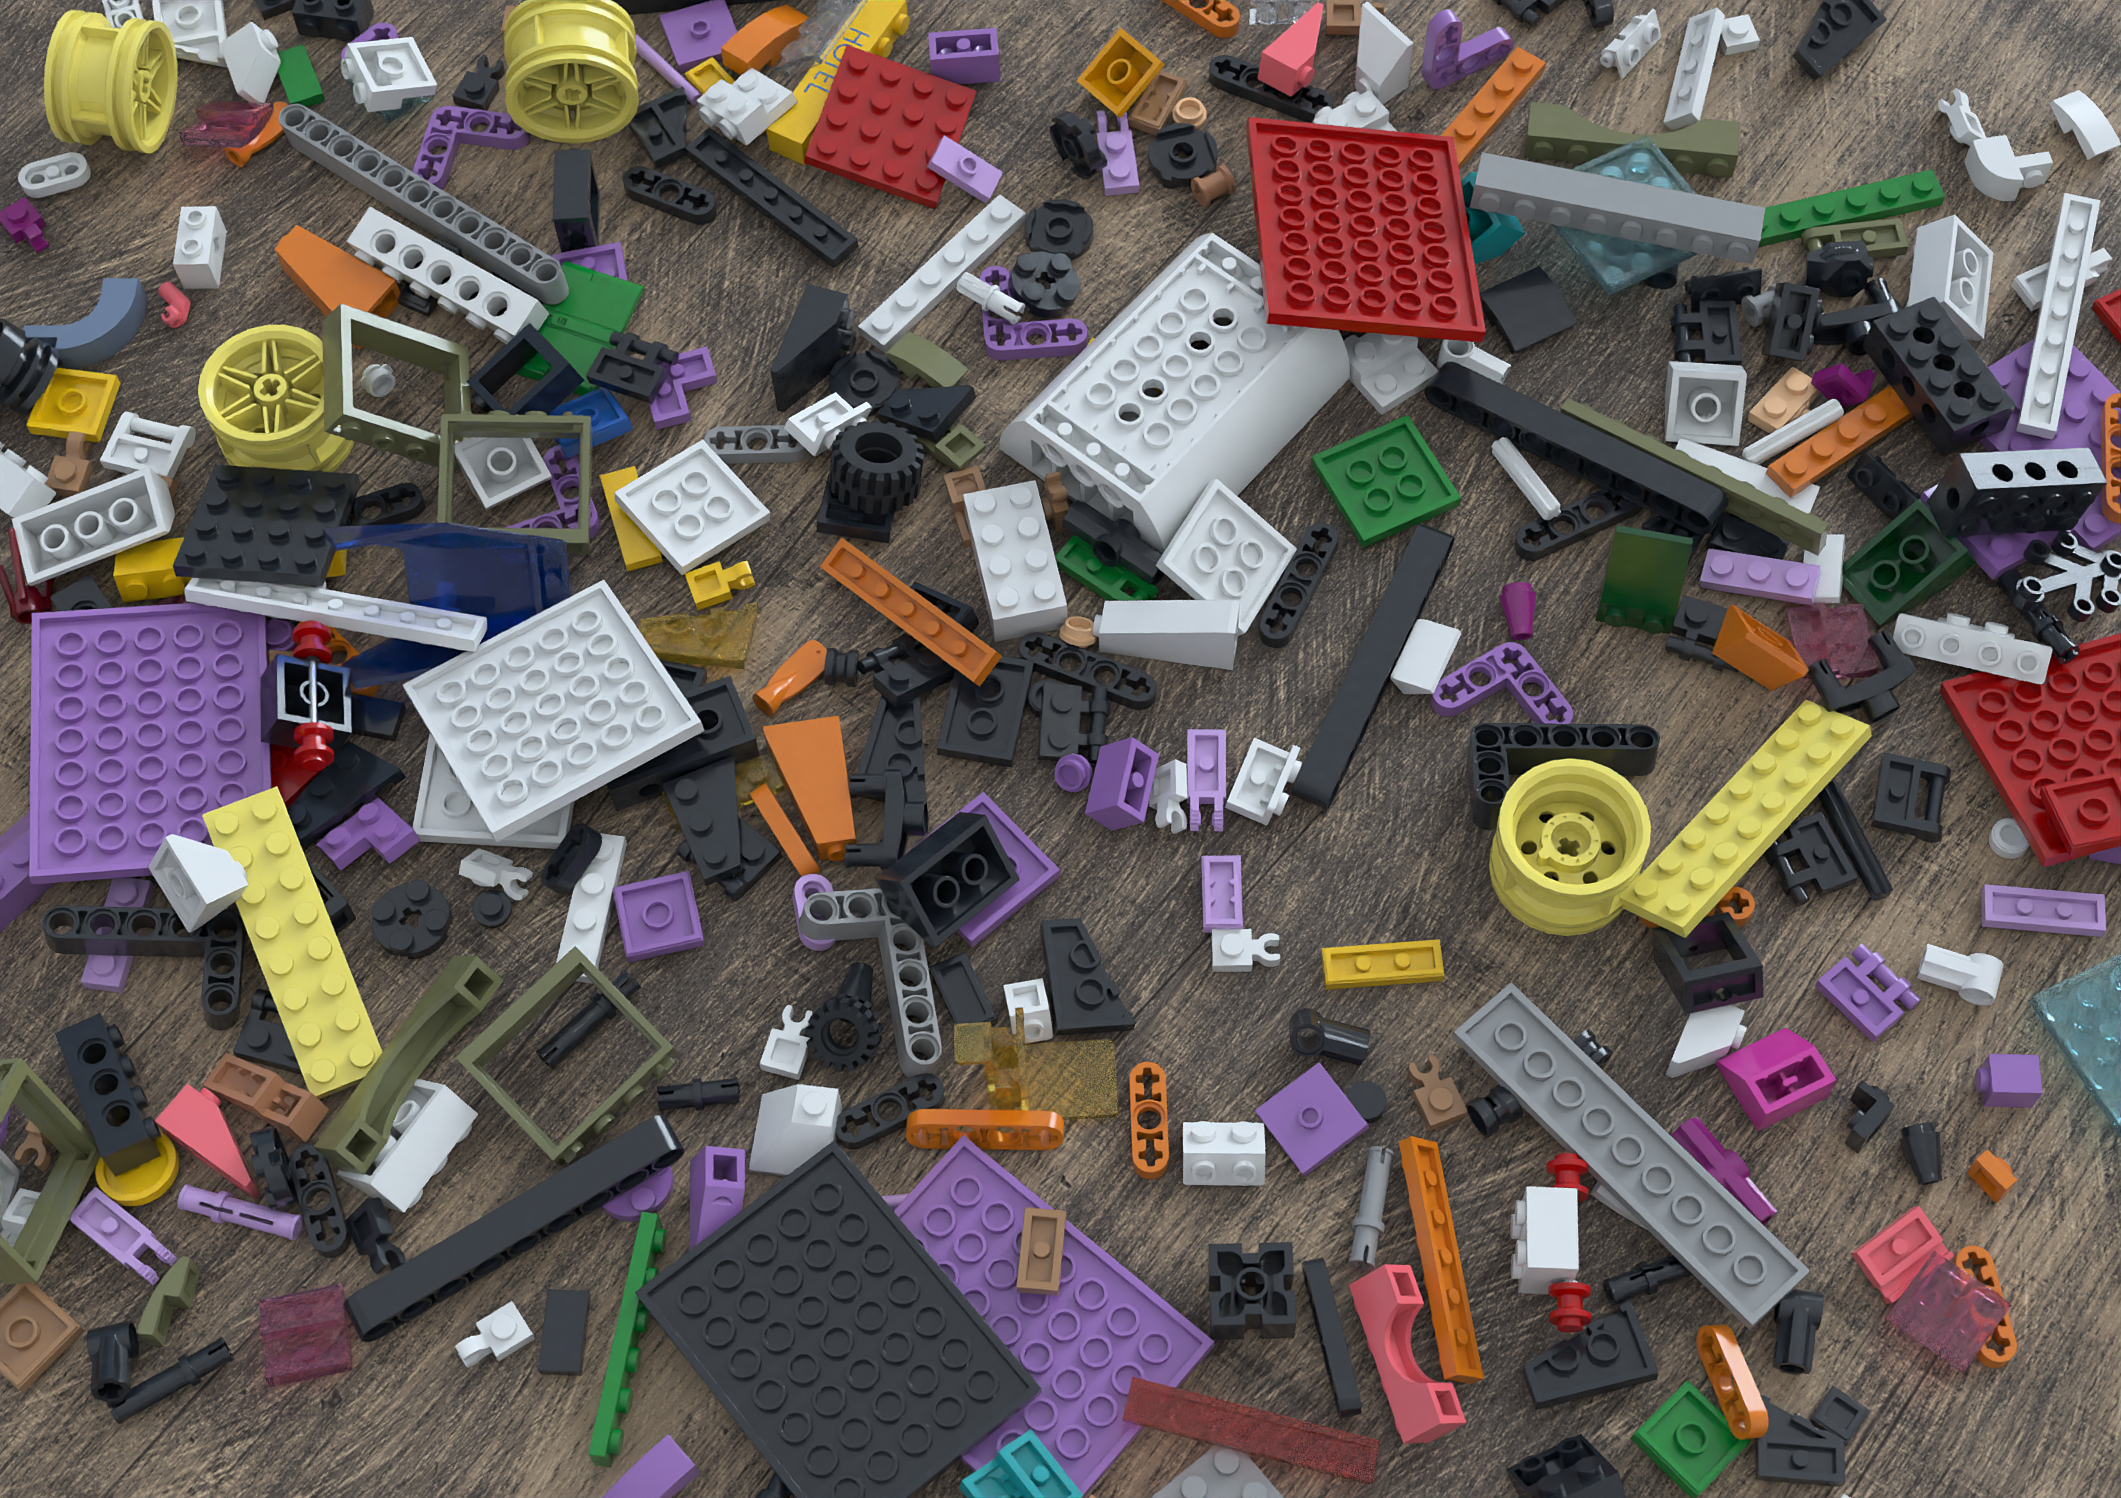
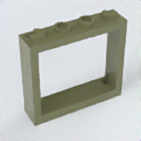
(353, 326)
(531, 425)
(523, 1012)
(66, 1182)

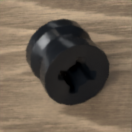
(841, 667)
(1587, 1043)

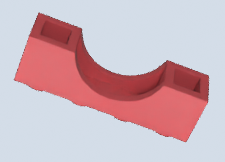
(1387, 1308)

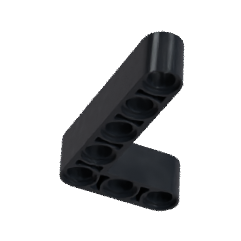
(1517, 747)
(161, 942)

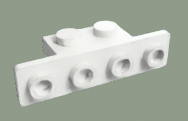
(1973, 646)

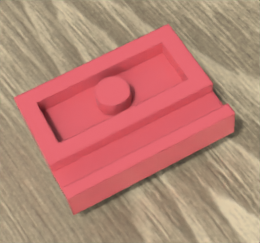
(1899, 1252)

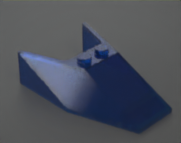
(462, 572)

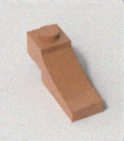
(266, 1096)

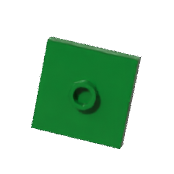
(1689, 1440)

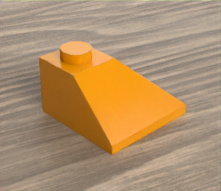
(1120, 72)

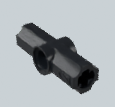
(1114, 541)

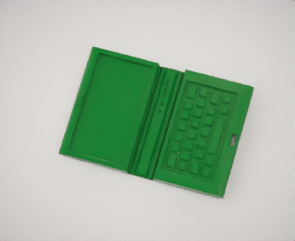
(585, 321)

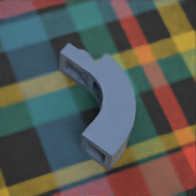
(103, 331)

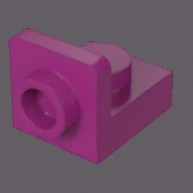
(1843, 385)

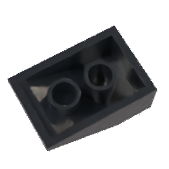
(813, 344)

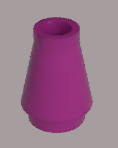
(1519, 608)

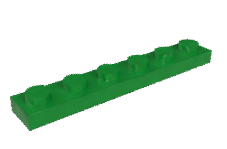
(1852, 205)
(624, 1354)

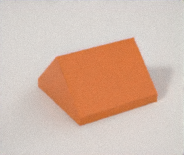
(1758, 650)

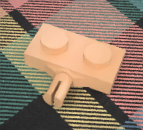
(1784, 401)

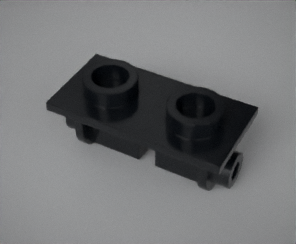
(1724, 287)
(1881, 485)

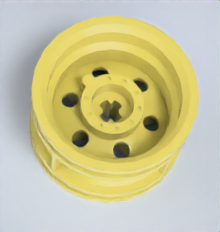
(570, 69)
(110, 81)
(265, 404)
(1568, 846)

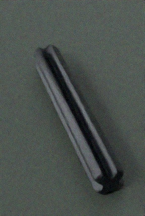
(1855, 841)

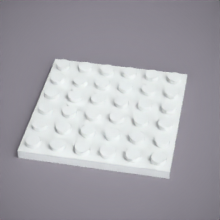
(552, 710)

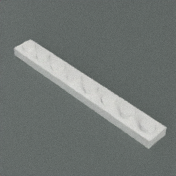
(2058, 316)
(342, 611)

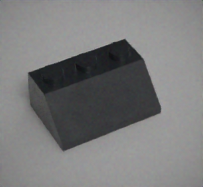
(948, 877)

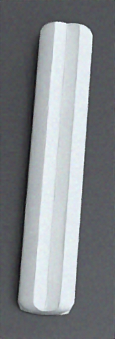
(1793, 432)
(1526, 478)

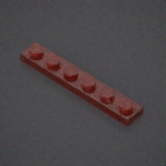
(1251, 1430)

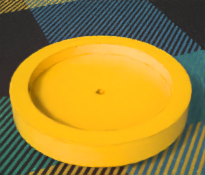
(143, 1182)

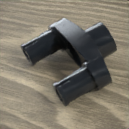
(1853, 324)
(1872, 694)
(901, 819)

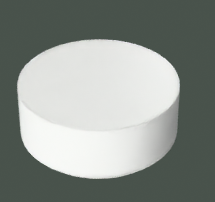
(2007, 839)

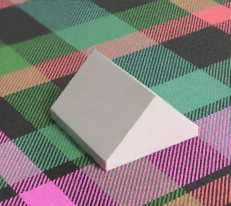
(500, 467)

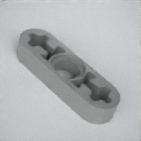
(745, 434)

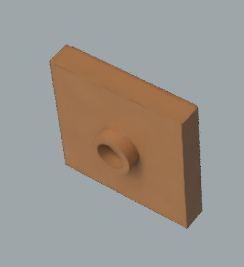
(32, 1334)

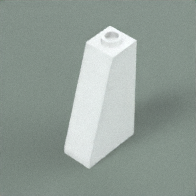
(1171, 630)

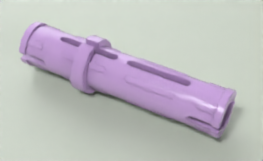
(224, 1207)

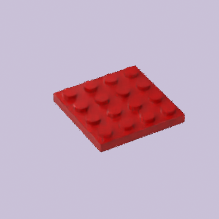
(886, 125)

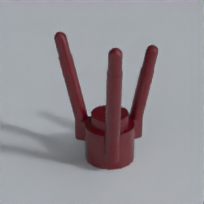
(26, 598)

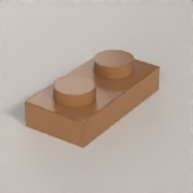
(1041, 1251)

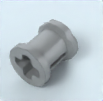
(1760, 313)

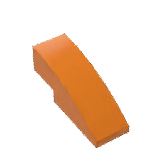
(762, 40)

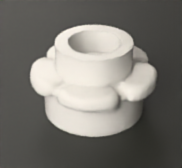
(378, 380)

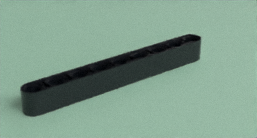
(1577, 447)
(1372, 667)
(513, 1228)

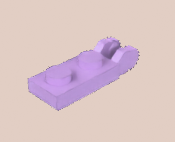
(1121, 173)
(1206, 774)
(119, 1233)

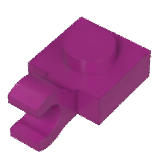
(23, 222)

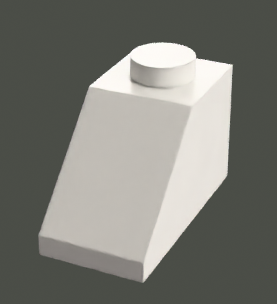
(251, 61)
(1707, 1039)

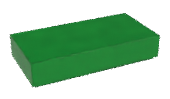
(299, 77)

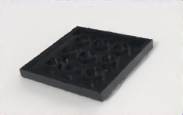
(266, 525)

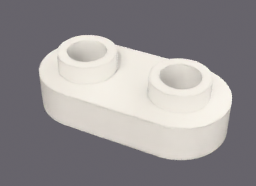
(54, 175)

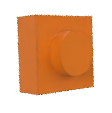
(1992, 1175)

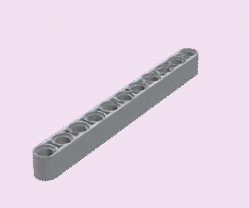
(425, 204)

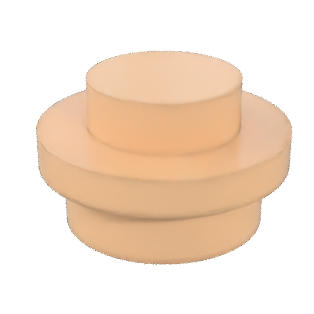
(1190, 111)
(1078, 631)

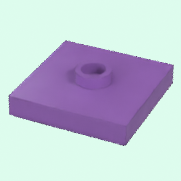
(698, 32)
(658, 916)
(1312, 1119)

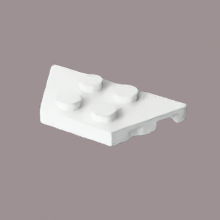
(195, 28)

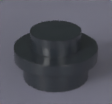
(492, 909)

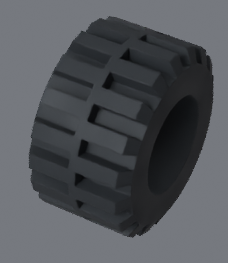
(876, 467)

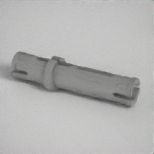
(1368, 1222)

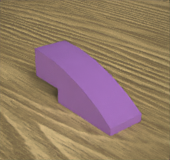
(657, 1474)

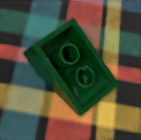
(1904, 565)
(1643, 579)

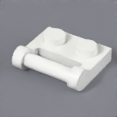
(132, 453)

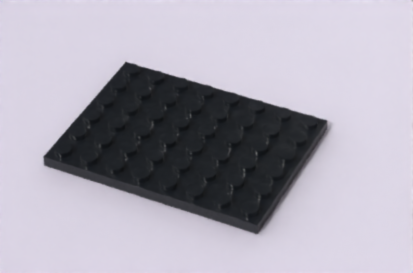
(837, 1339)

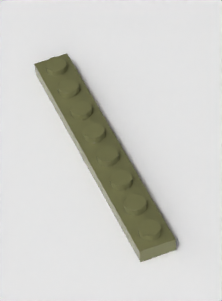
(1744, 499)

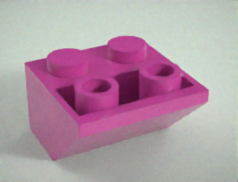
(1776, 1077)

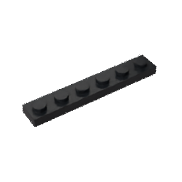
(772, 197)

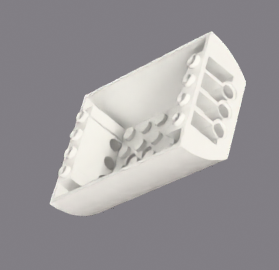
(1219, 407)

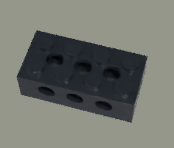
(1938, 375)
(2016, 492)
(725, 735)

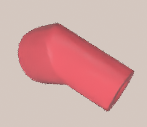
(178, 305)

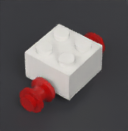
(1548, 1242)

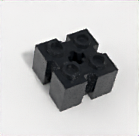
(1269, 1273)

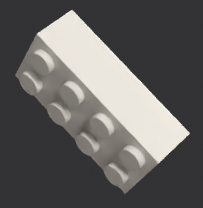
(1015, 560)

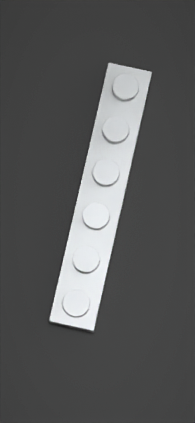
(941, 273)

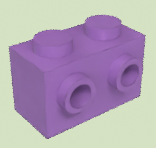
(965, 55)
(1122, 784)

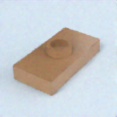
(1157, 103)

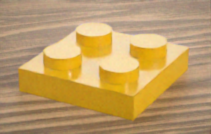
(74, 403)

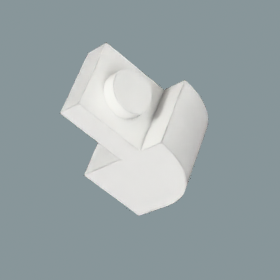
(2000, 173)

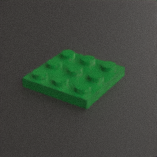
(1385, 481)

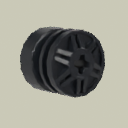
(23, 368)

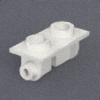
(1634, 43)

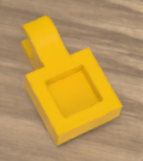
(713, 584)

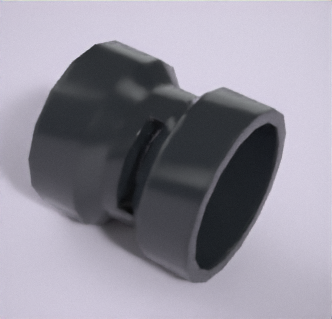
(1494, 1110)

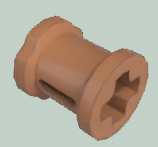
(1213, 185)

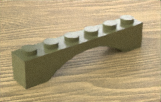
(1563, 135)
(367, 1116)

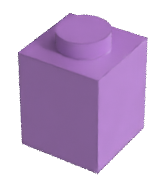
(2009, 1080)

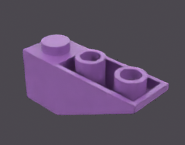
(715, 1190)

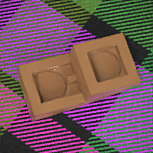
(961, 483)

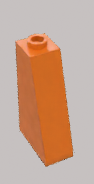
(334, 276)
(816, 778)

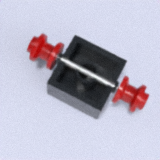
(307, 699)

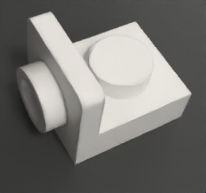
(1033, 999)

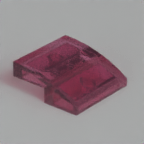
(227, 124)
(1834, 634)
(1948, 1311)
(305, 1335)

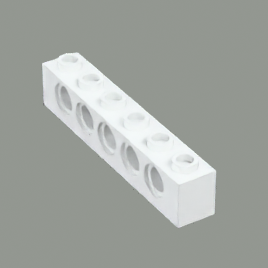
(379, 232)

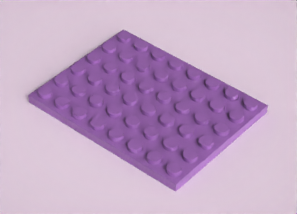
(139, 732)
(1072, 1344)

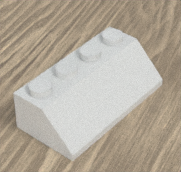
(93, 525)

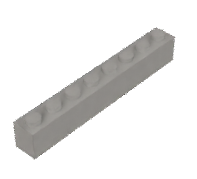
(1618, 208)

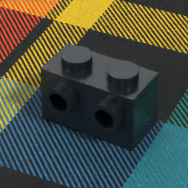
(333, 18)
(1791, 322)

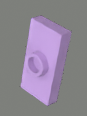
(964, 169)
(1221, 892)

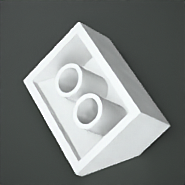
(1954, 269)
(417, 1146)

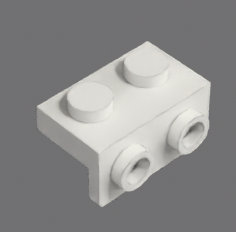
(821, 422)
(1261, 781)
(1223, 1153)

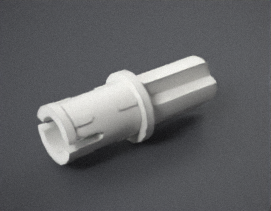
(990, 297)

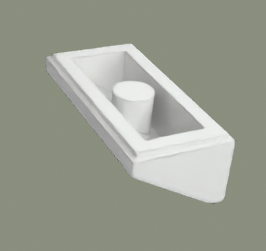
(1424, 657)

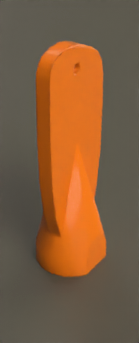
(270, 133)
(792, 677)

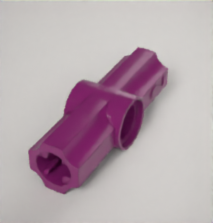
(1724, 1166)

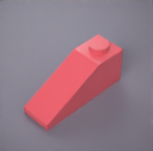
(1290, 58)
(204, 1131)

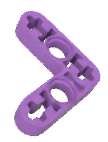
(1449, 60)
(453, 135)
(1016, 335)
(568, 507)
(1502, 676)

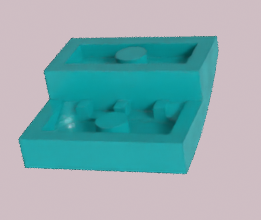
(1021, 1471)

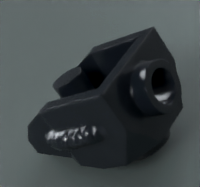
(1839, 268)

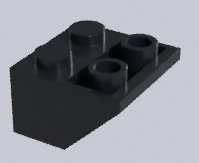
(1567, 1471)

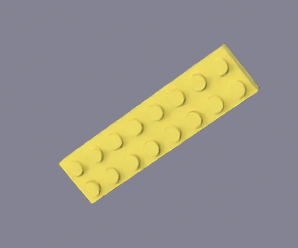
(1745, 818)
(296, 944)

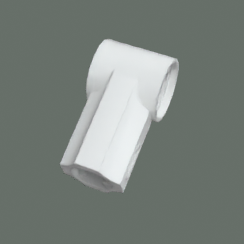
(1474, 359)
(1972, 975)

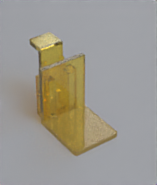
(1057, 1077)

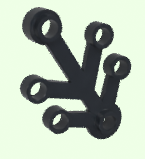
(2102, 566)

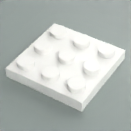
(692, 506)
(1226, 553)

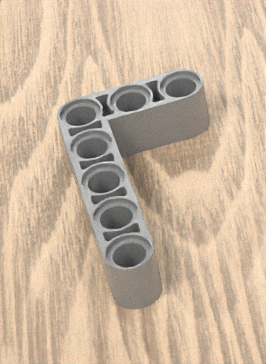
(896, 964)

